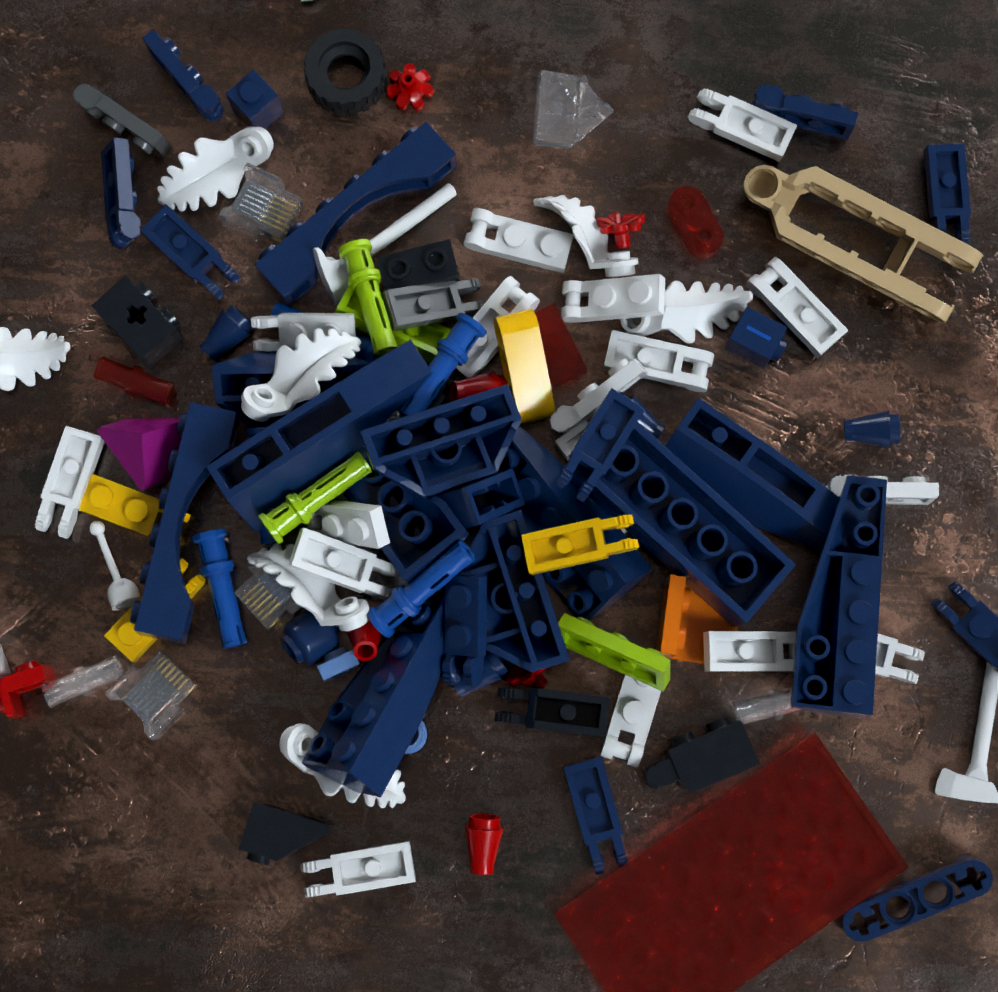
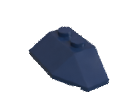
(257, 368)
(445, 443)
(519, 609)

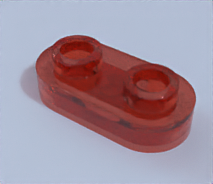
(694, 220)

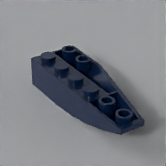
(316, 435)
(754, 477)
(583, 587)
(841, 610)
(382, 705)

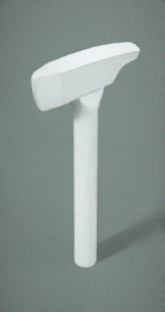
(335, 272)
(975, 784)

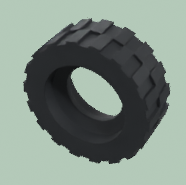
(337, 44)

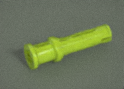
(365, 281)
(298, 508)

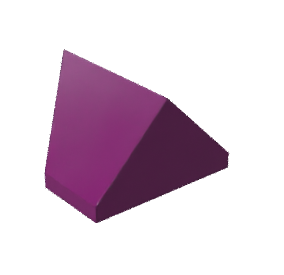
(143, 447)

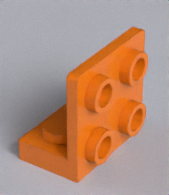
(684, 620)

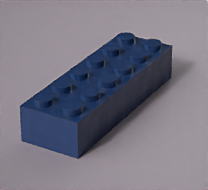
(689, 527)

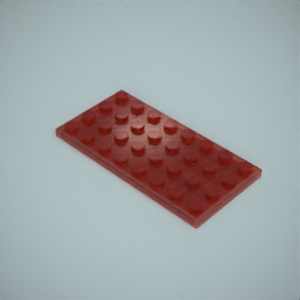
(736, 882)

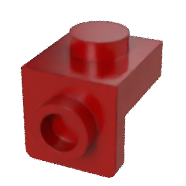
(26, 678)

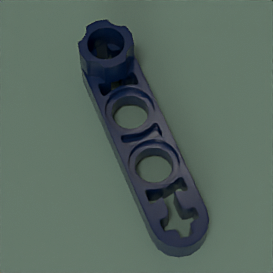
(918, 906)

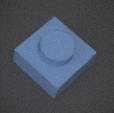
(338, 664)

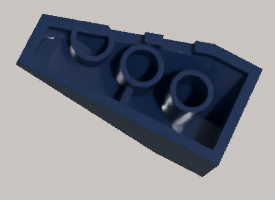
(416, 527)

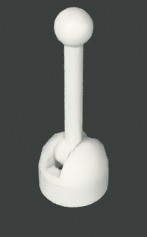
(122, 591)

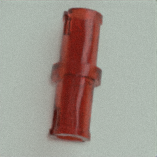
(134, 380)

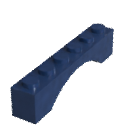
(412, 165)
(165, 603)

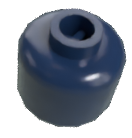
(307, 640)

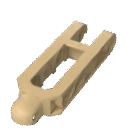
(779, 193)

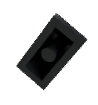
(279, 832)

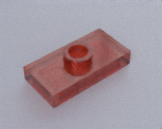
(559, 348)

